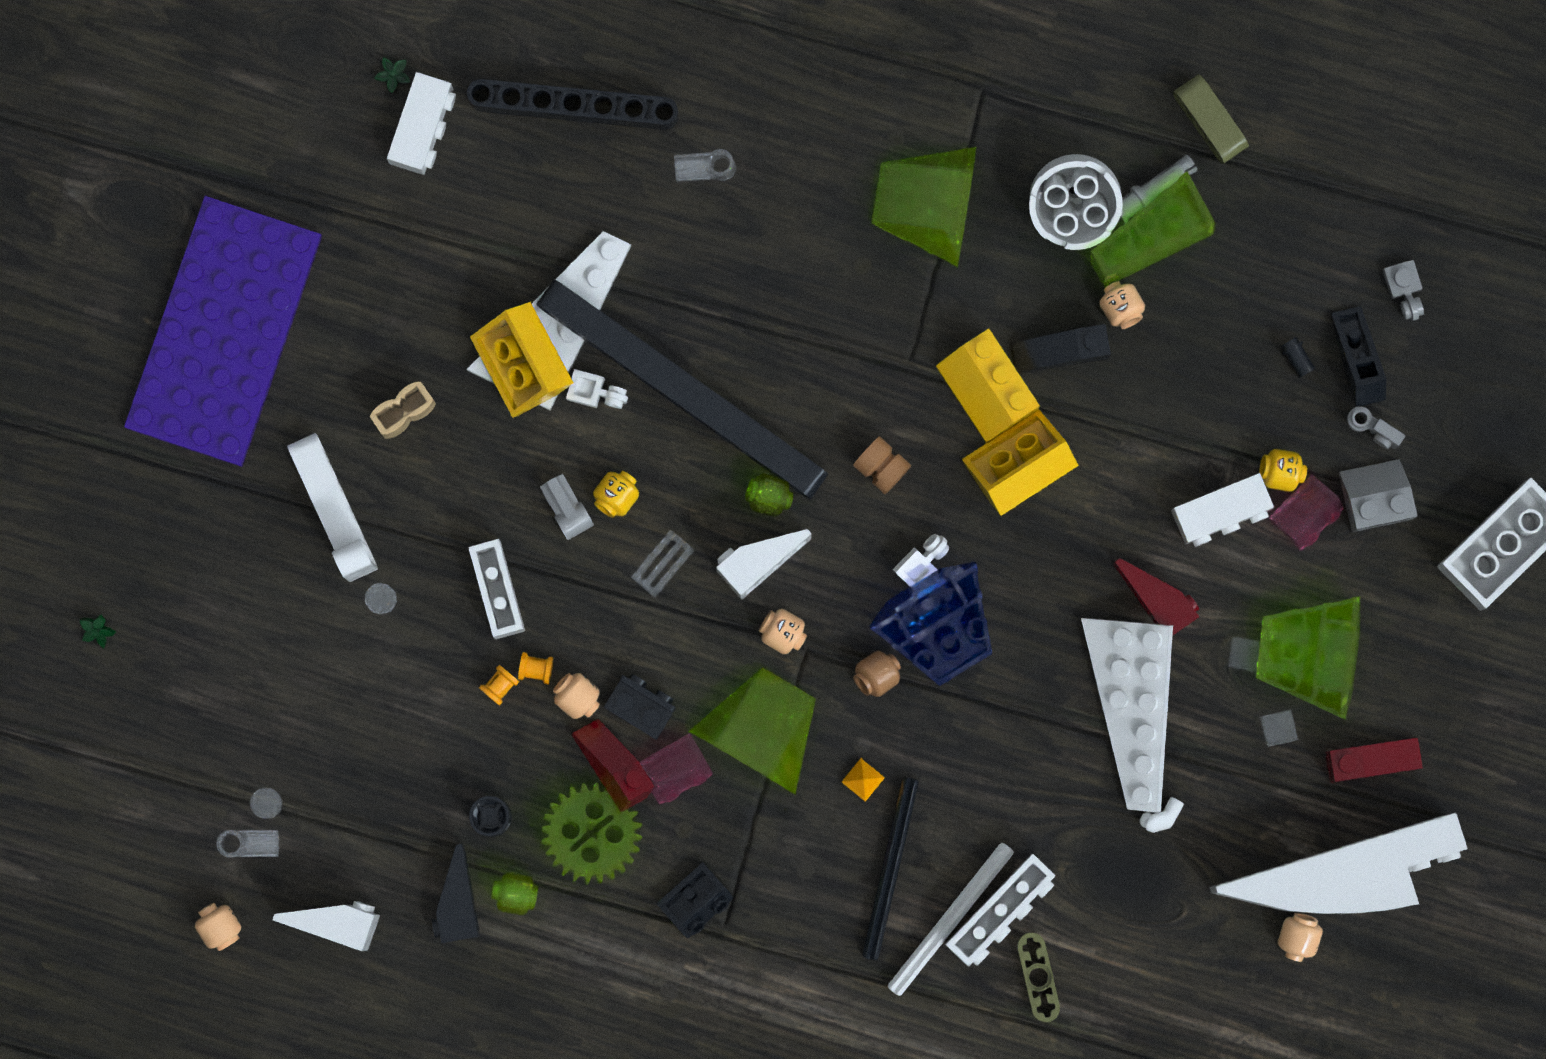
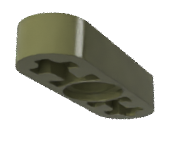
(1051, 998)

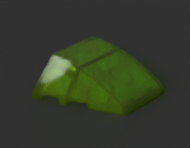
(926, 200)
(1313, 653)
(762, 727)

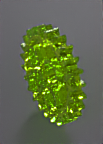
(609, 854)

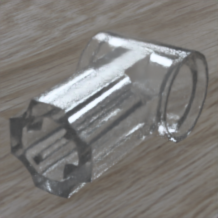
(700, 166)
(252, 843)

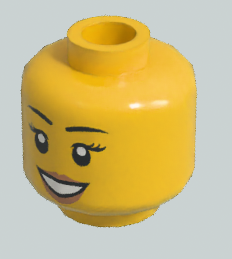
(1282, 470)
(616, 494)

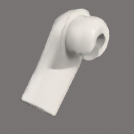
(1162, 820)

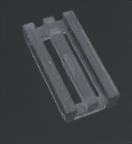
(646, 583)

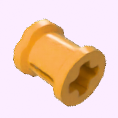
(535, 668)
(499, 685)

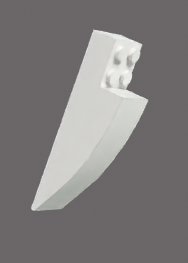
(1356, 876)

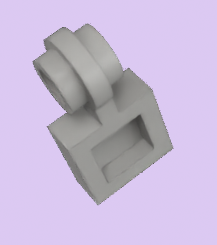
(1402, 281)
(1383, 433)

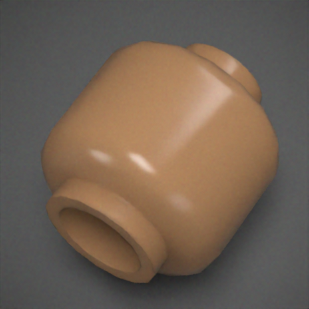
(877, 673)

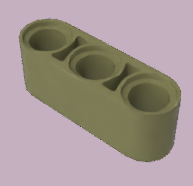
(1210, 119)

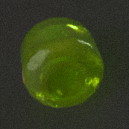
(768, 495)
(515, 893)

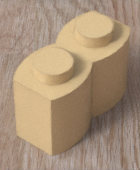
(396, 414)

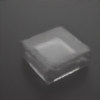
(1243, 654)
(1278, 728)

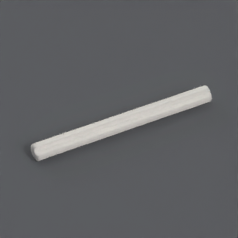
(950, 919)

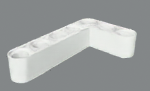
(333, 509)

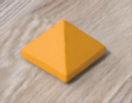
(863, 779)

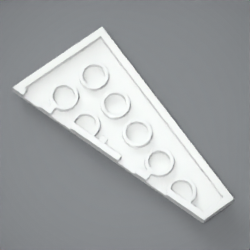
(591, 279)

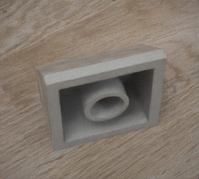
(1377, 495)

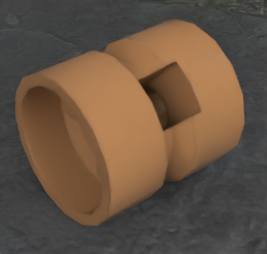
(882, 465)

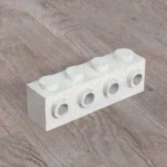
(1003, 906)

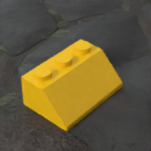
(521, 359)
(987, 386)
(1020, 462)

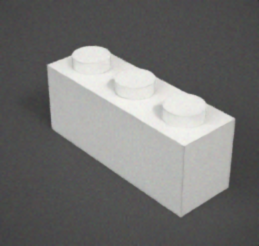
(421, 124)
(1223, 510)
(496, 589)

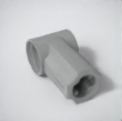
(569, 512)

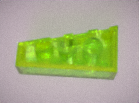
(1155, 232)

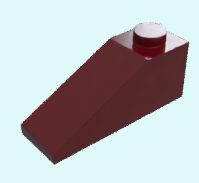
(1160, 600)
(1373, 760)
(614, 765)

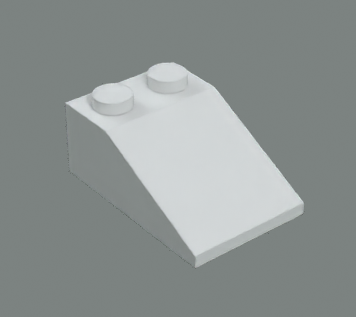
(755, 562)
(343, 924)

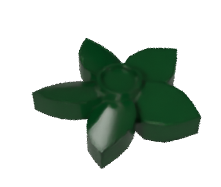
(393, 74)
(96, 629)

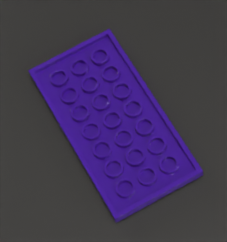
(223, 331)

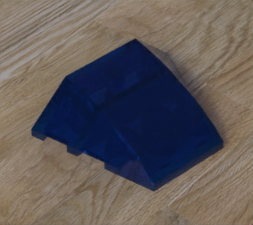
(938, 623)

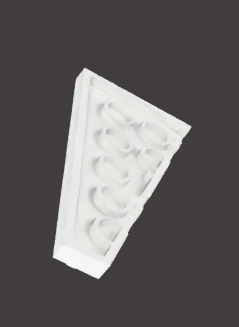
(1133, 686)

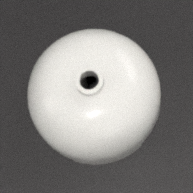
(1078, 218)

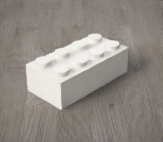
(1500, 546)

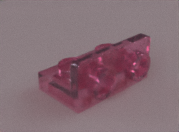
(1307, 512)
(676, 769)

